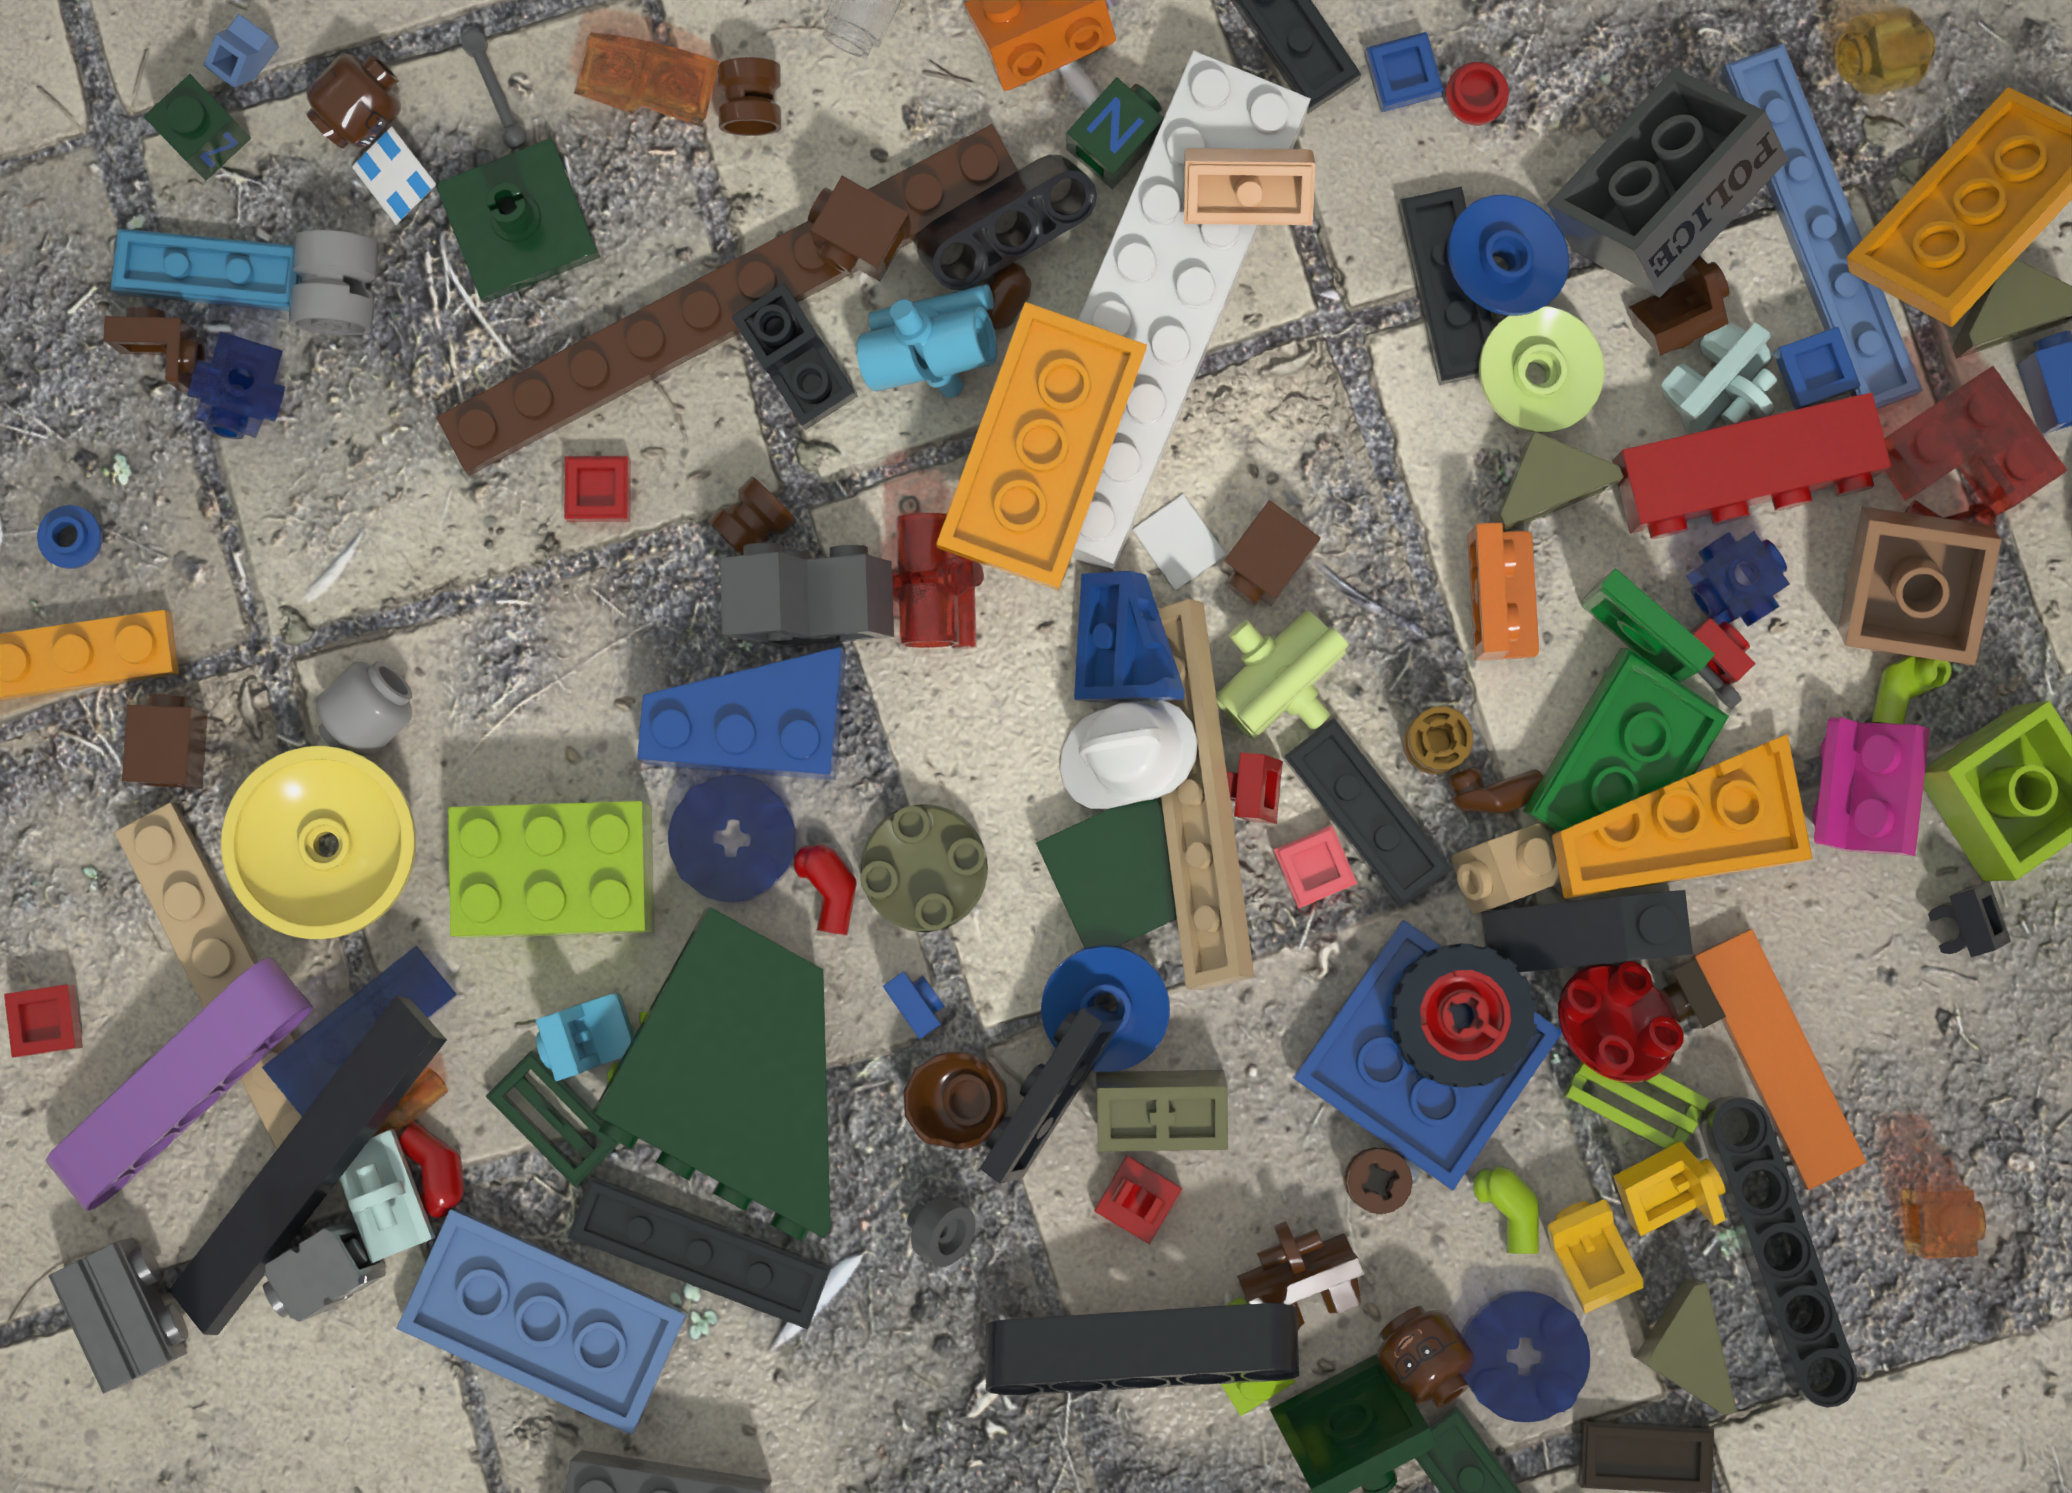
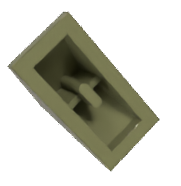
(2014, 307)
(1552, 478)
(1688, 1347)

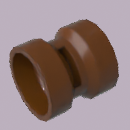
(749, 96)
(753, 518)

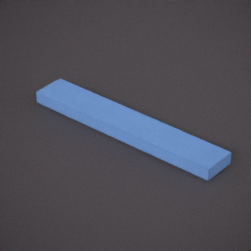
(1824, 229)

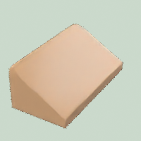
(1249, 186)

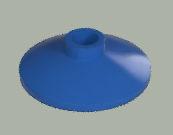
(1524, 239)
(1135, 985)

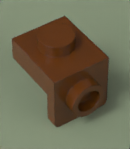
(1684, 309)
(150, 333)

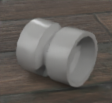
(333, 282)

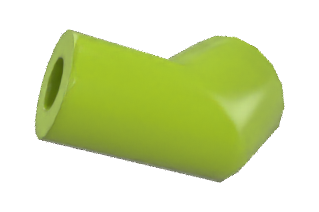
(1904, 681)
(1516, 1202)

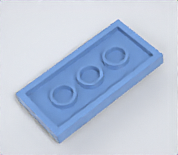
(542, 1320)

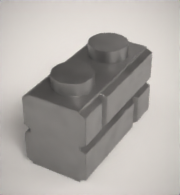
(320, 1273)
(120, 1313)

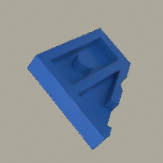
(1122, 642)

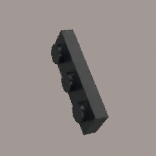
(1049, 1092)

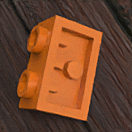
(1502, 593)

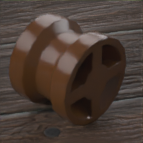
(1364, 1175)

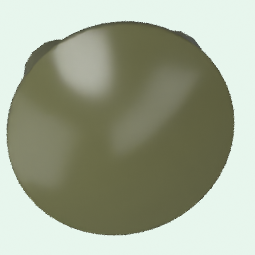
(924, 868)

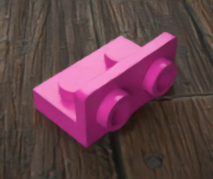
(1871, 787)

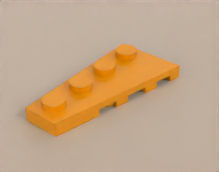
(1705, 825)

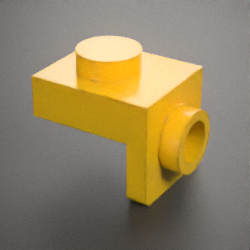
(1668, 1188)
(1593, 1254)

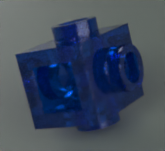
(237, 387)
(1721, 594)

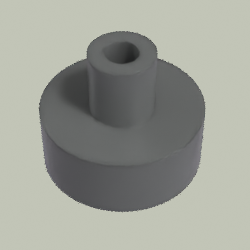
(941, 1230)

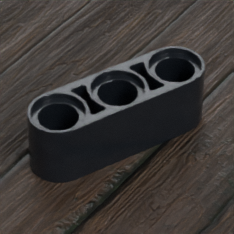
(1036, 222)

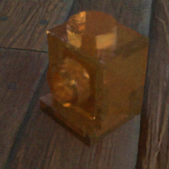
(1942, 1222)

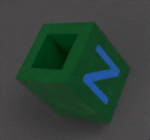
(197, 127)
(1115, 131)

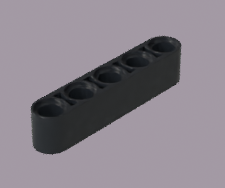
(1800, 1273)
(1142, 1349)

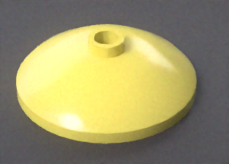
(276, 833)

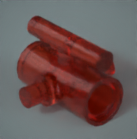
(933, 587)

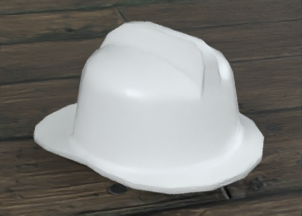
(1128, 754)

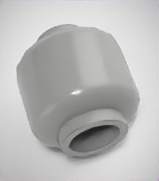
(364, 708)

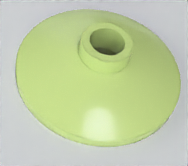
(1570, 364)

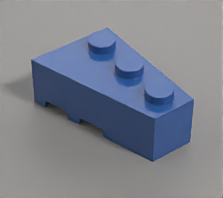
(751, 720)

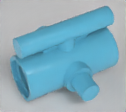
(929, 341)

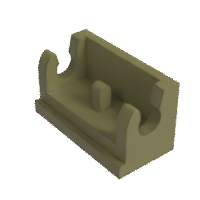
(1162, 1110)

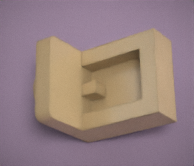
(1507, 868)

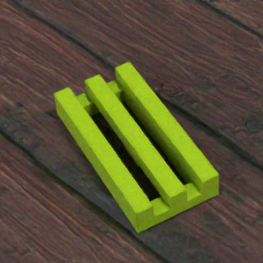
(1685, 1123)

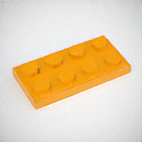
(1972, 209)
(1042, 446)

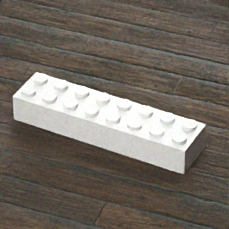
(1173, 279)

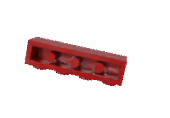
(1752, 464)

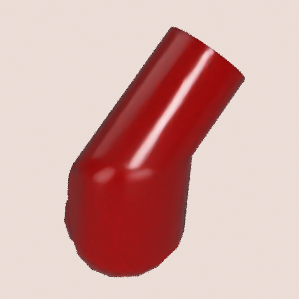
(834, 883)

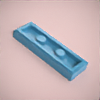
(203, 270)

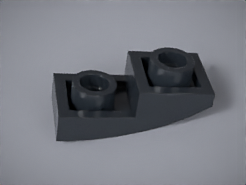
(794, 356)

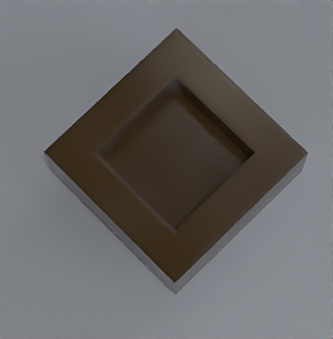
(1690, 995)

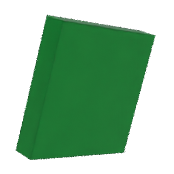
(1646, 627)

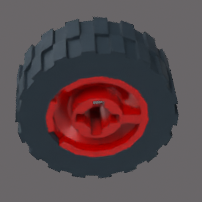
(1426, 1026)

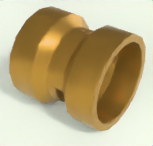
(1432, 749)

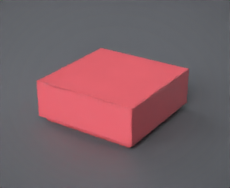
(1314, 867)

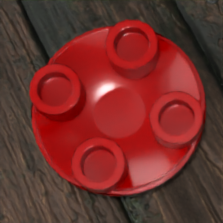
(1618, 1022)

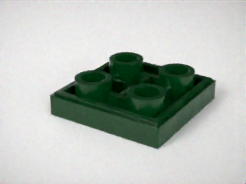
(1113, 873)

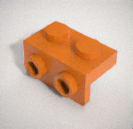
(1038, 35)

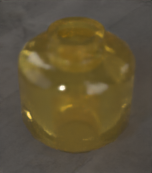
(1885, 51)

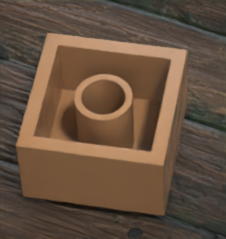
(1919, 585)

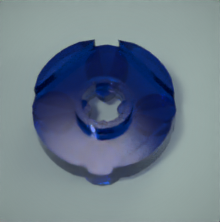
(708, 810)
(1553, 1330)

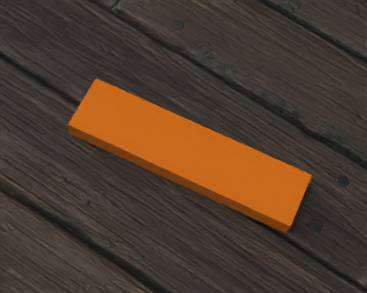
(1779, 1061)

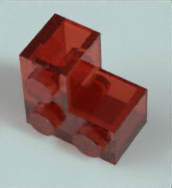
(1983, 435)

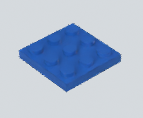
(1369, 1082)

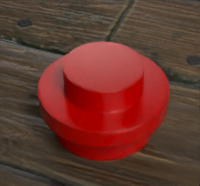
(1477, 93)

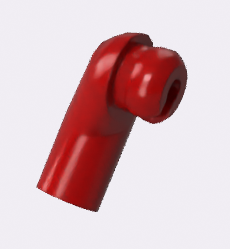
(440, 1169)

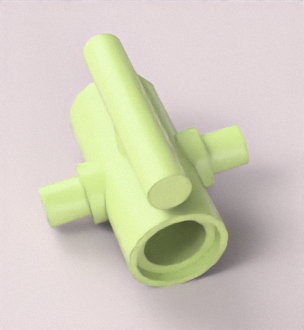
(1280, 674)

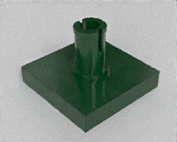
(517, 220)
(1353, 1430)

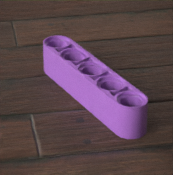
(179, 1083)

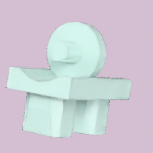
(1732, 387)
(385, 1199)

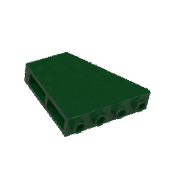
(733, 1075)

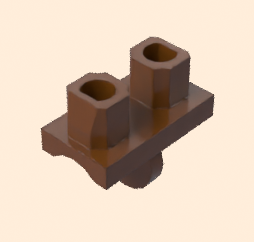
(1304, 1268)

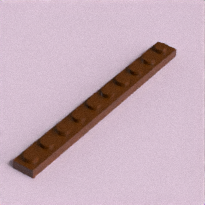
(698, 314)

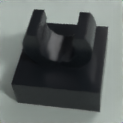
(1978, 920)

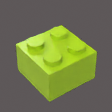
(2008, 791)

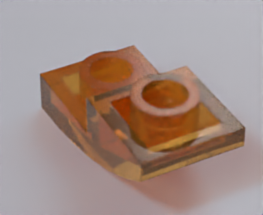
(646, 74)

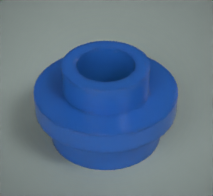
(84, 548)

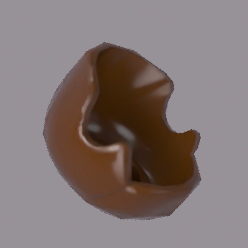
(955, 1100)

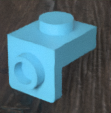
(584, 1036)

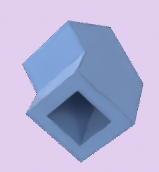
(240, 52)

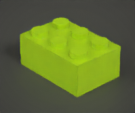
(551, 869)

